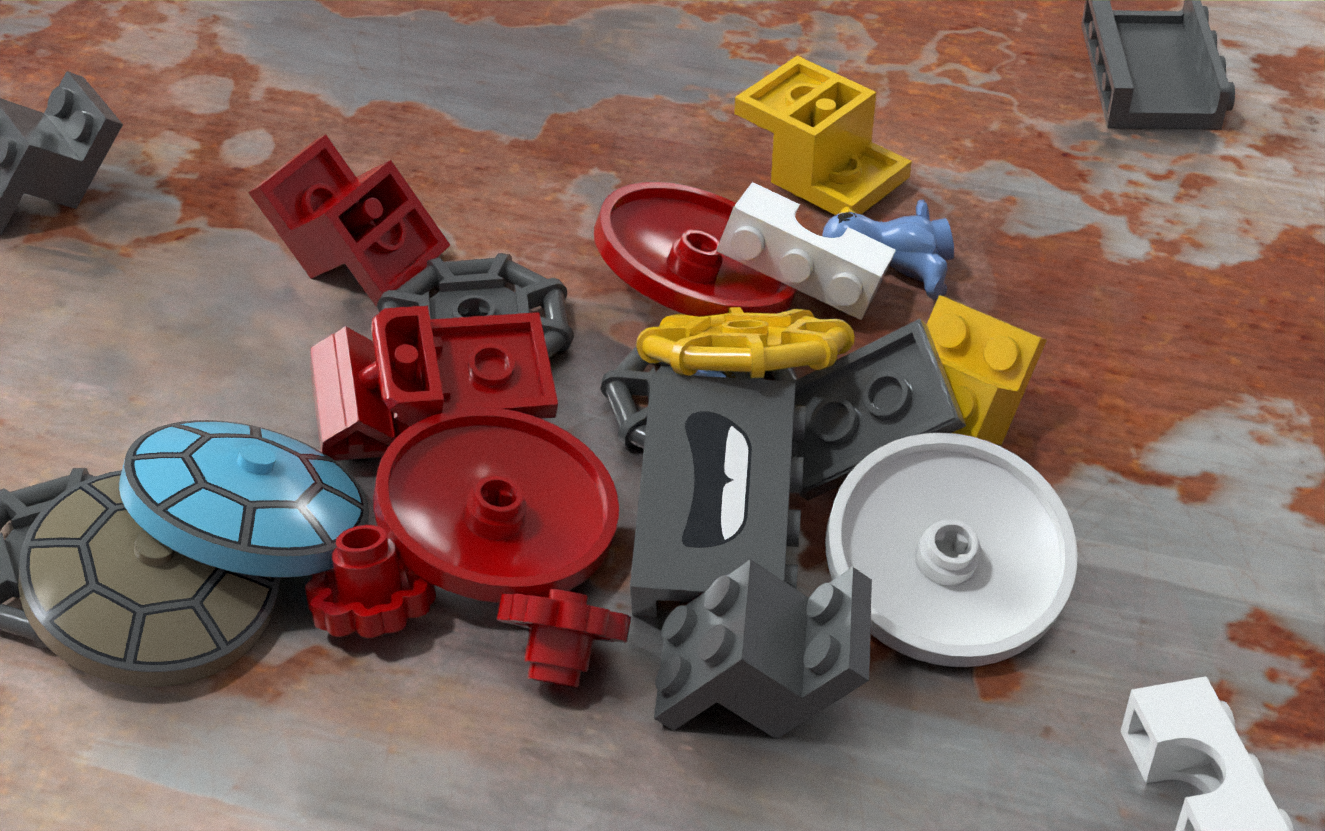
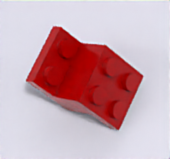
(341, 218)

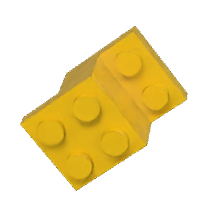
(822, 137)
(985, 365)

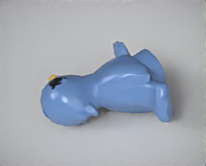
(919, 243)

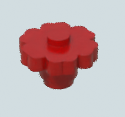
(367, 587)
(561, 632)

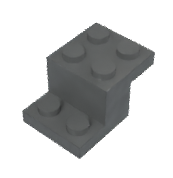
(56, 150)
(765, 649)

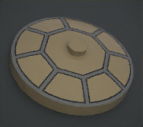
(126, 602)

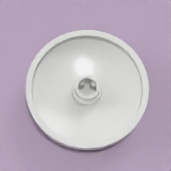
(958, 546)

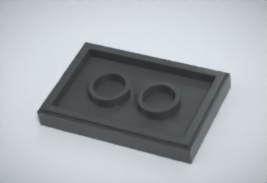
(871, 400)

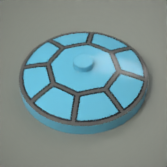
(240, 497)

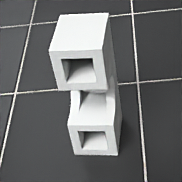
(833, 270)
(1192, 737)

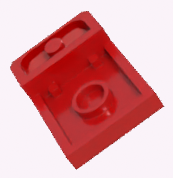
(421, 368)

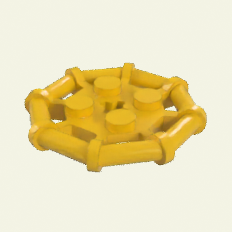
(745, 342)

